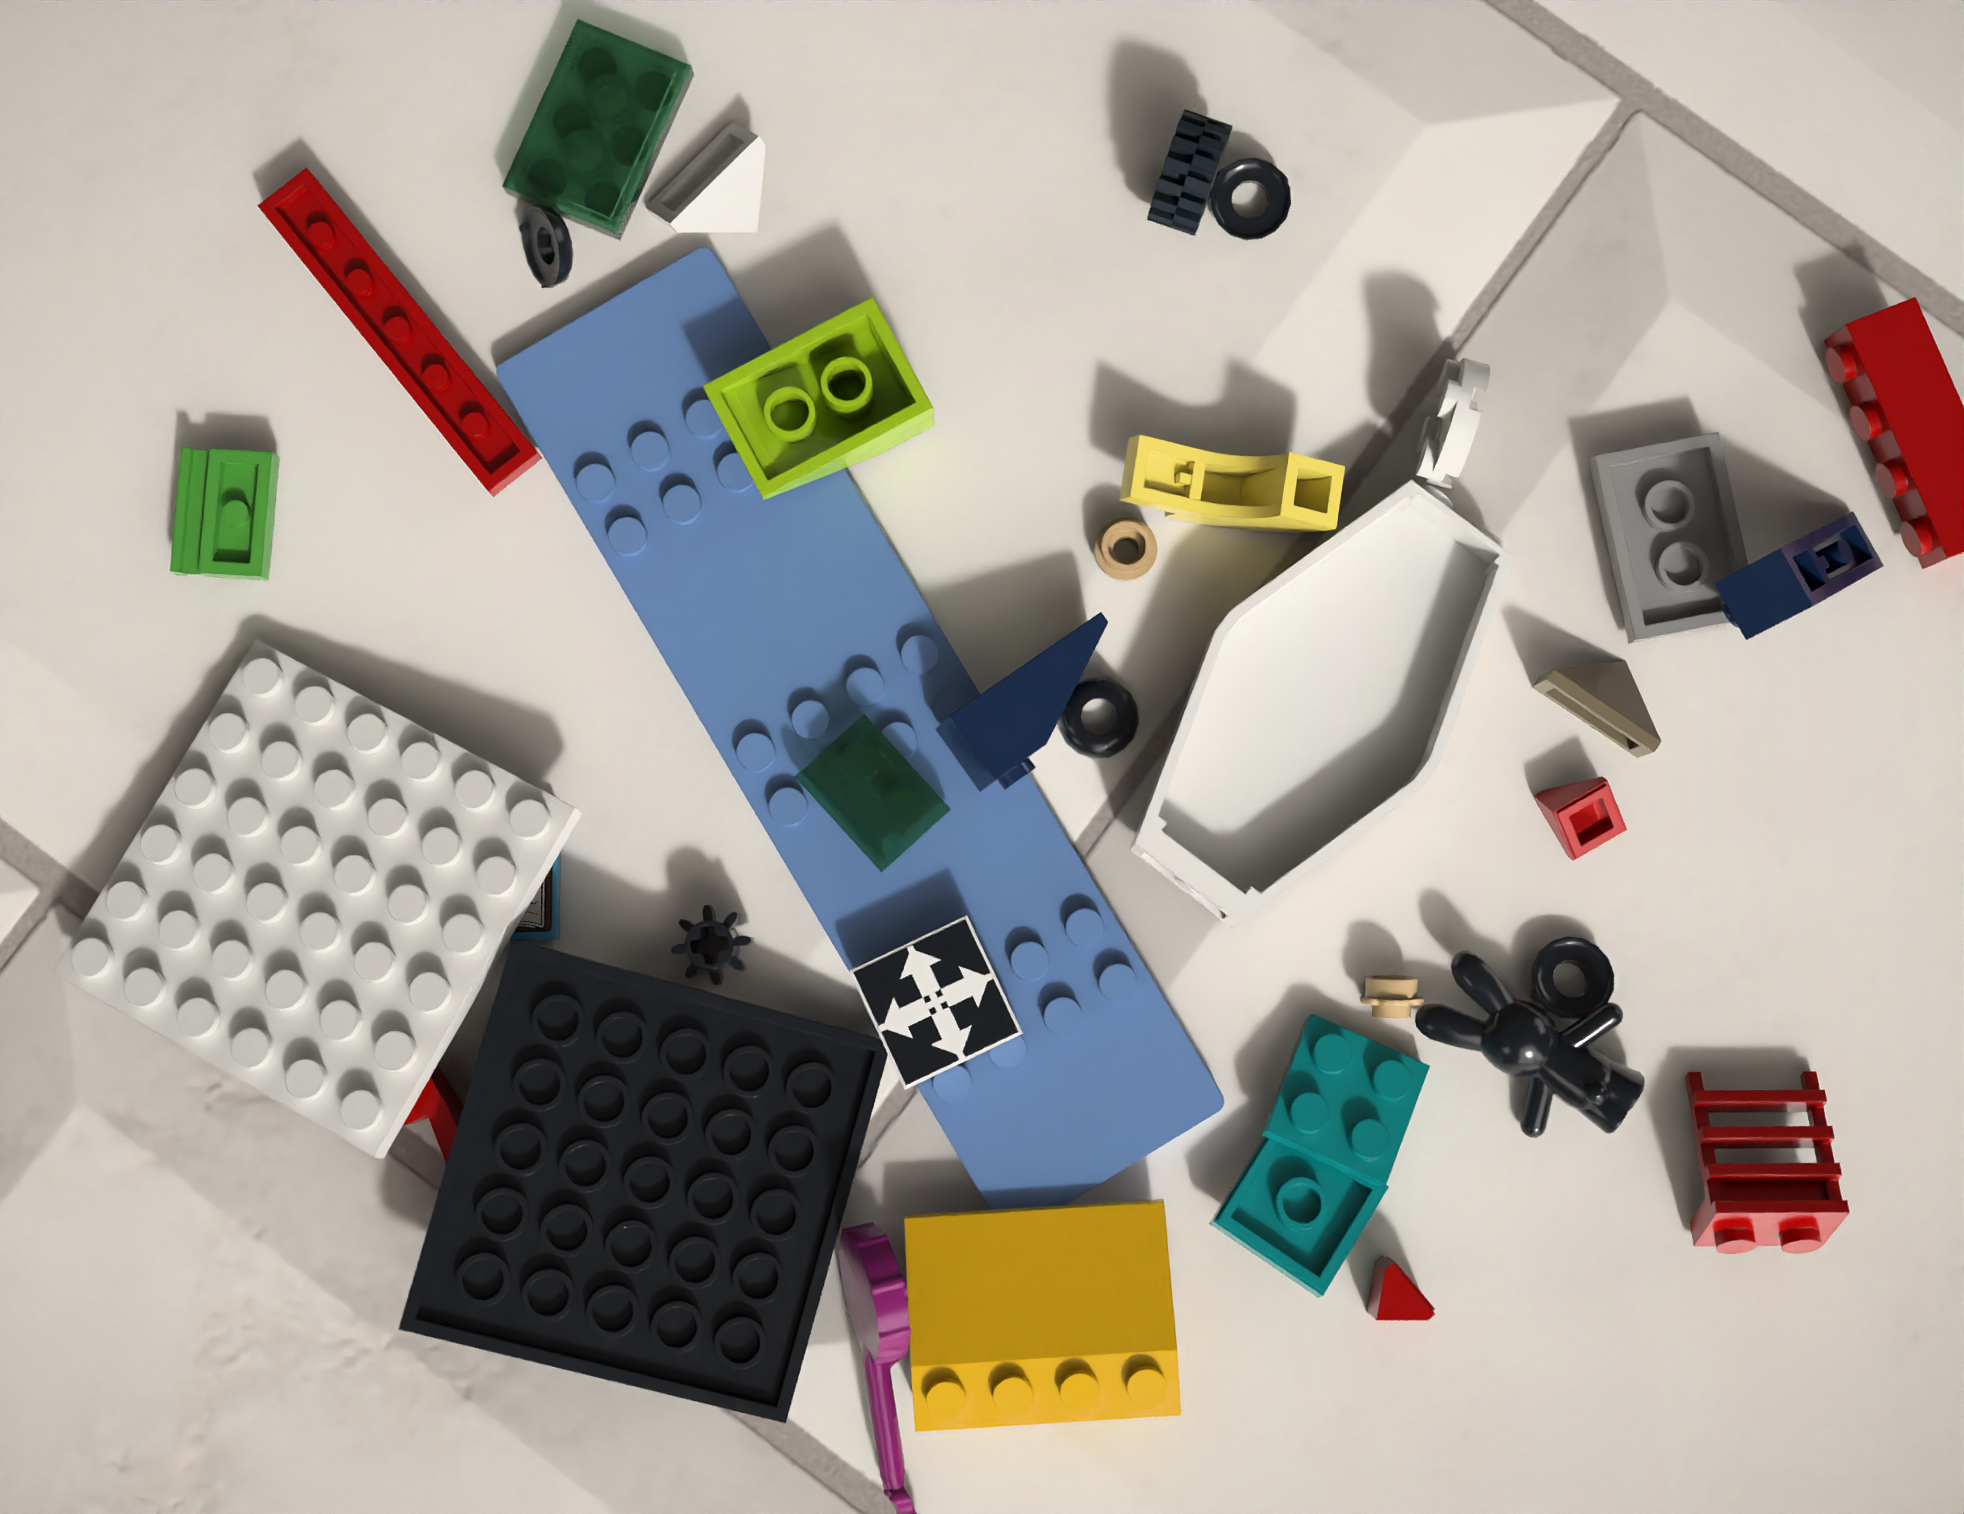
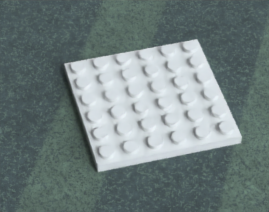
(318, 897)

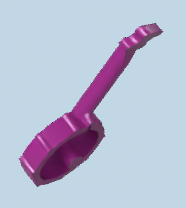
(880, 1318)

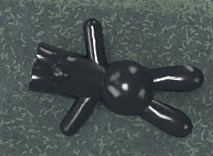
(1526, 1042)

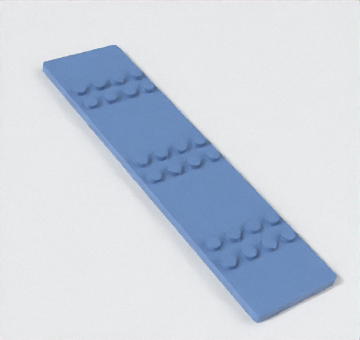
(781, 637)

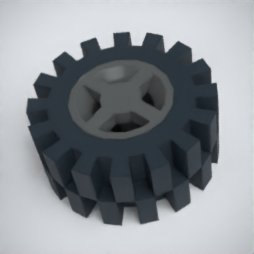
(1189, 172)

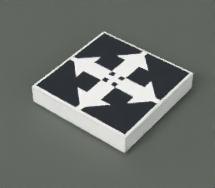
(935, 1002)

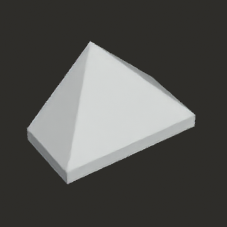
(717, 188)

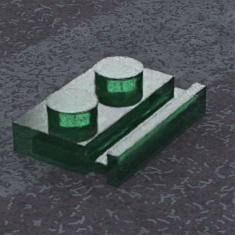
(873, 793)

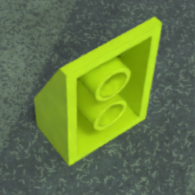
(821, 401)

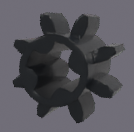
(700, 933)

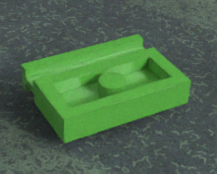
(224, 513)

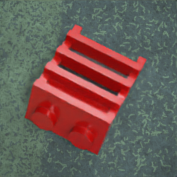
(1765, 1202)

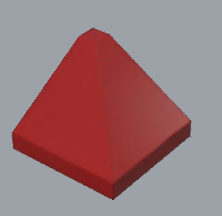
(1581, 815)

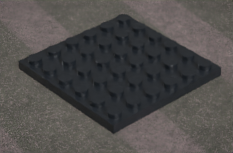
(645, 1183)

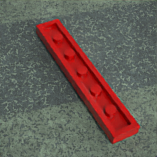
(400, 332)

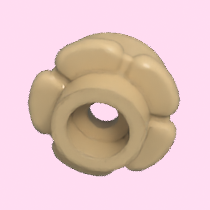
(1391, 995)

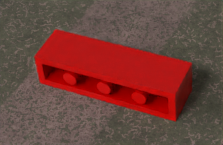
(1910, 420)

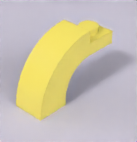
(1233, 490)

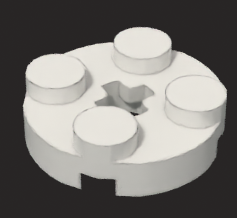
(1448, 439)

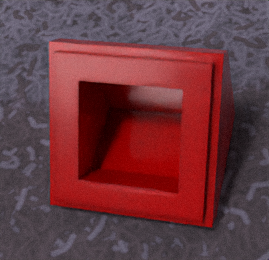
(1395, 1295)

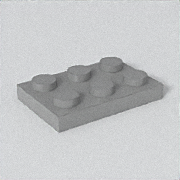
(1669, 533)

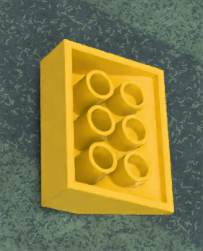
(1041, 1315)

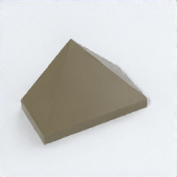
(1604, 700)

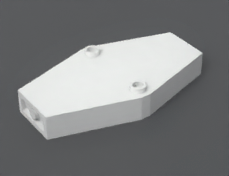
(1323, 702)

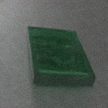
(598, 129)

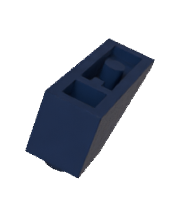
(1797, 576)
(1018, 714)

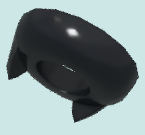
(1268, 178)
(537, 228)
(1105, 745)
(1590, 961)

